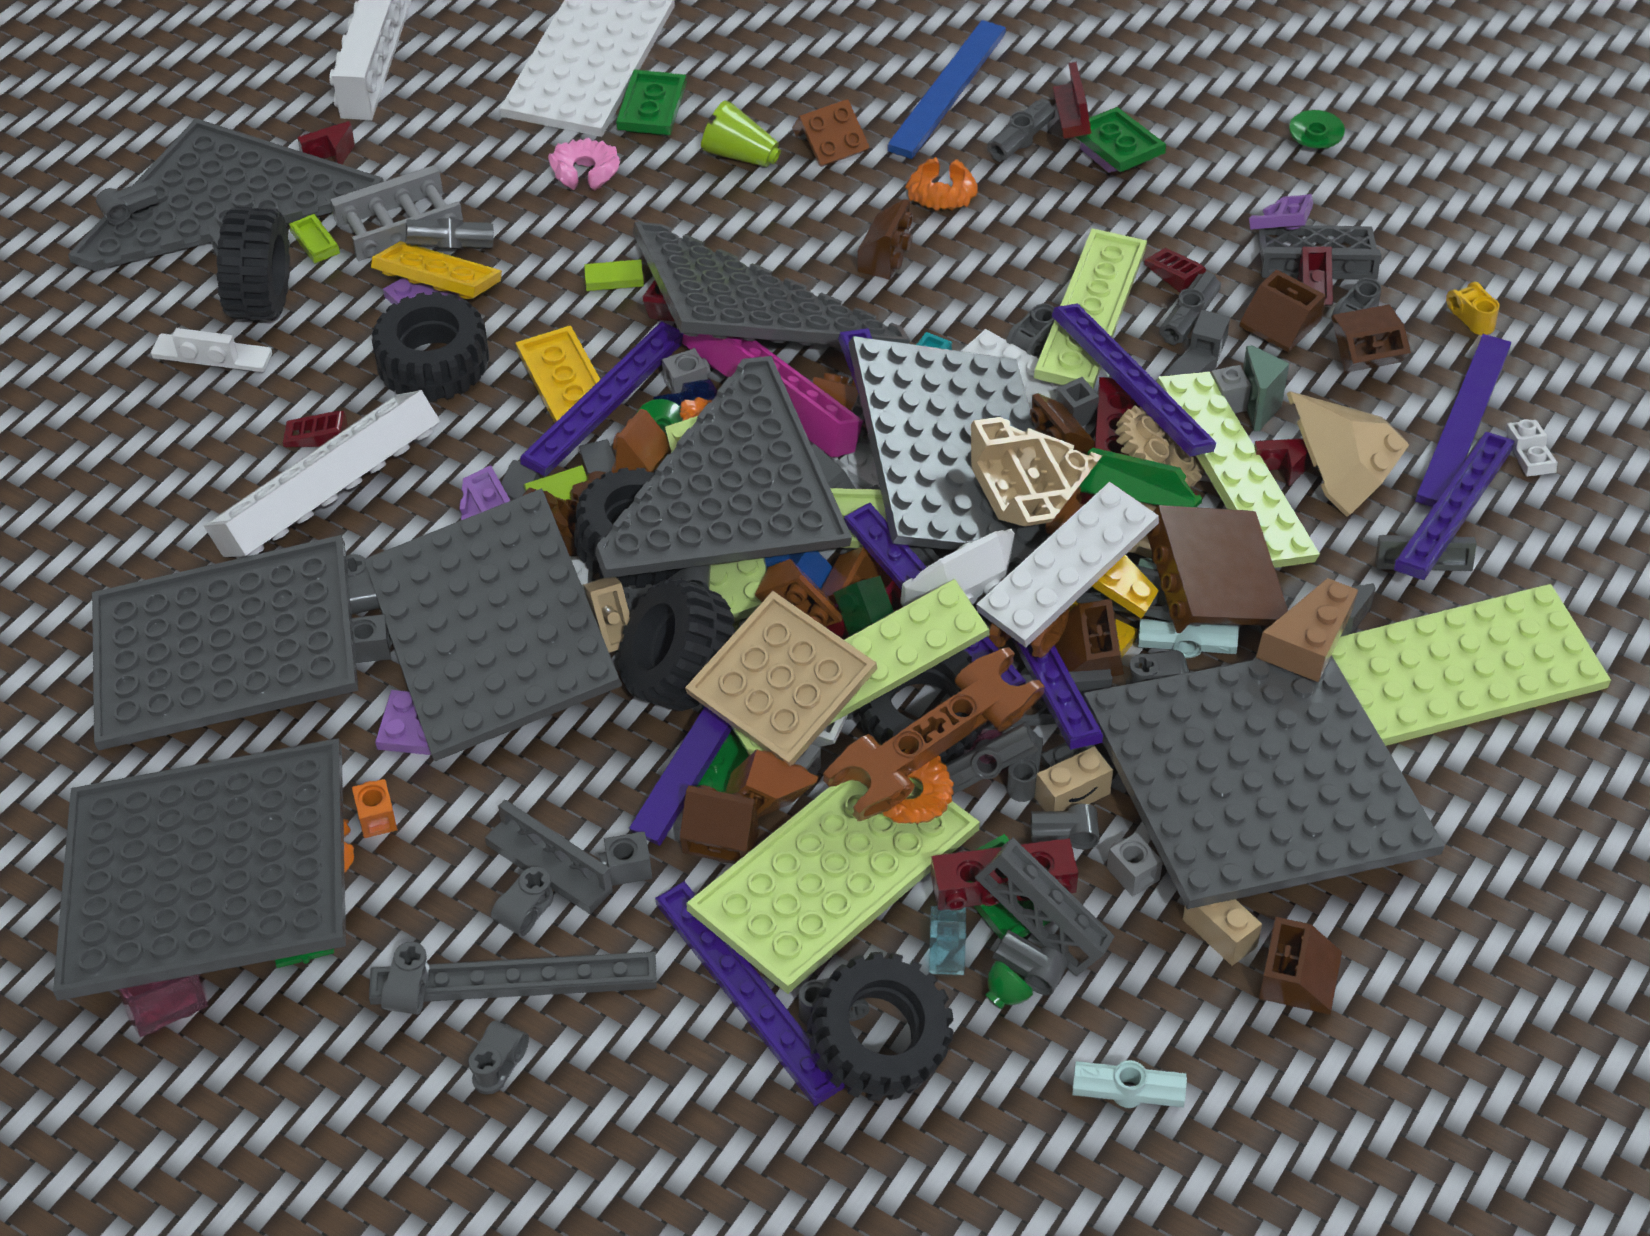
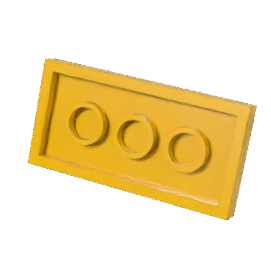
(436, 269)
(558, 369)

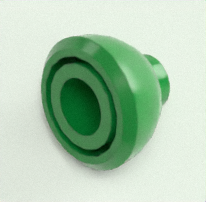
(1006, 986)

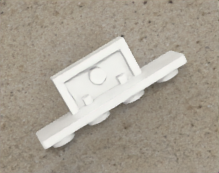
(211, 350)

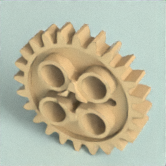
(1148, 441)

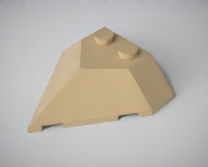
(1348, 447)
(1025, 472)

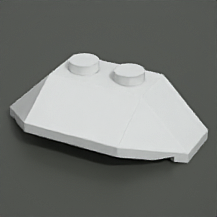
(974, 567)

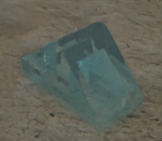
(947, 941)

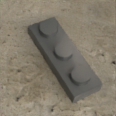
(1456, 557)

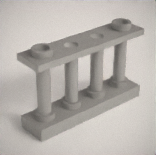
(387, 196)

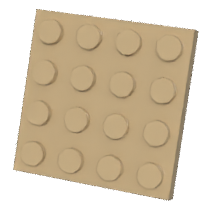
(781, 678)

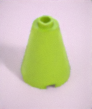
(739, 137)

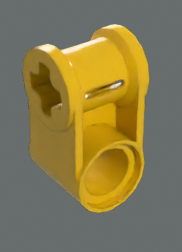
(1474, 308)

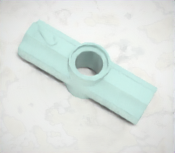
(1191, 640)
(1150, 1088)

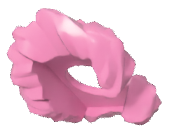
(588, 154)

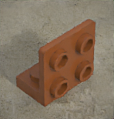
(832, 132)

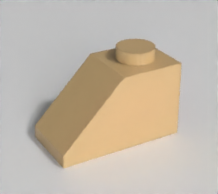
(609, 609)

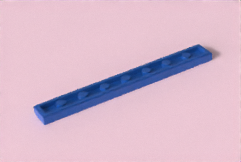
(946, 89)

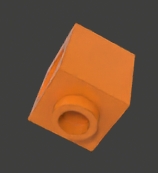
(374, 808)

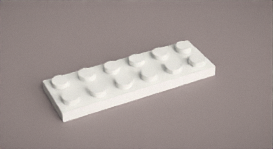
(1067, 564)

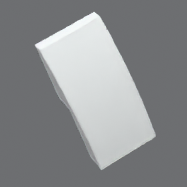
(1531, 448)

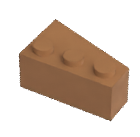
(1309, 630)

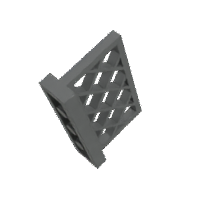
(1355, 262)

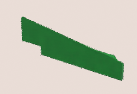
(1140, 479)

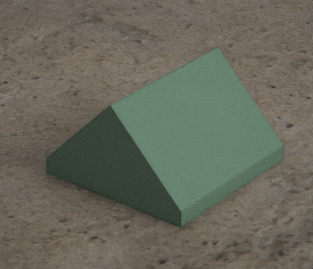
(1268, 382)

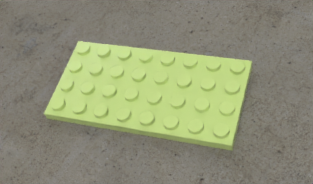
(1469, 664)
(822, 881)

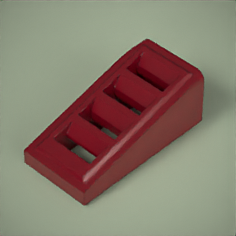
(1178, 279)
(321, 428)

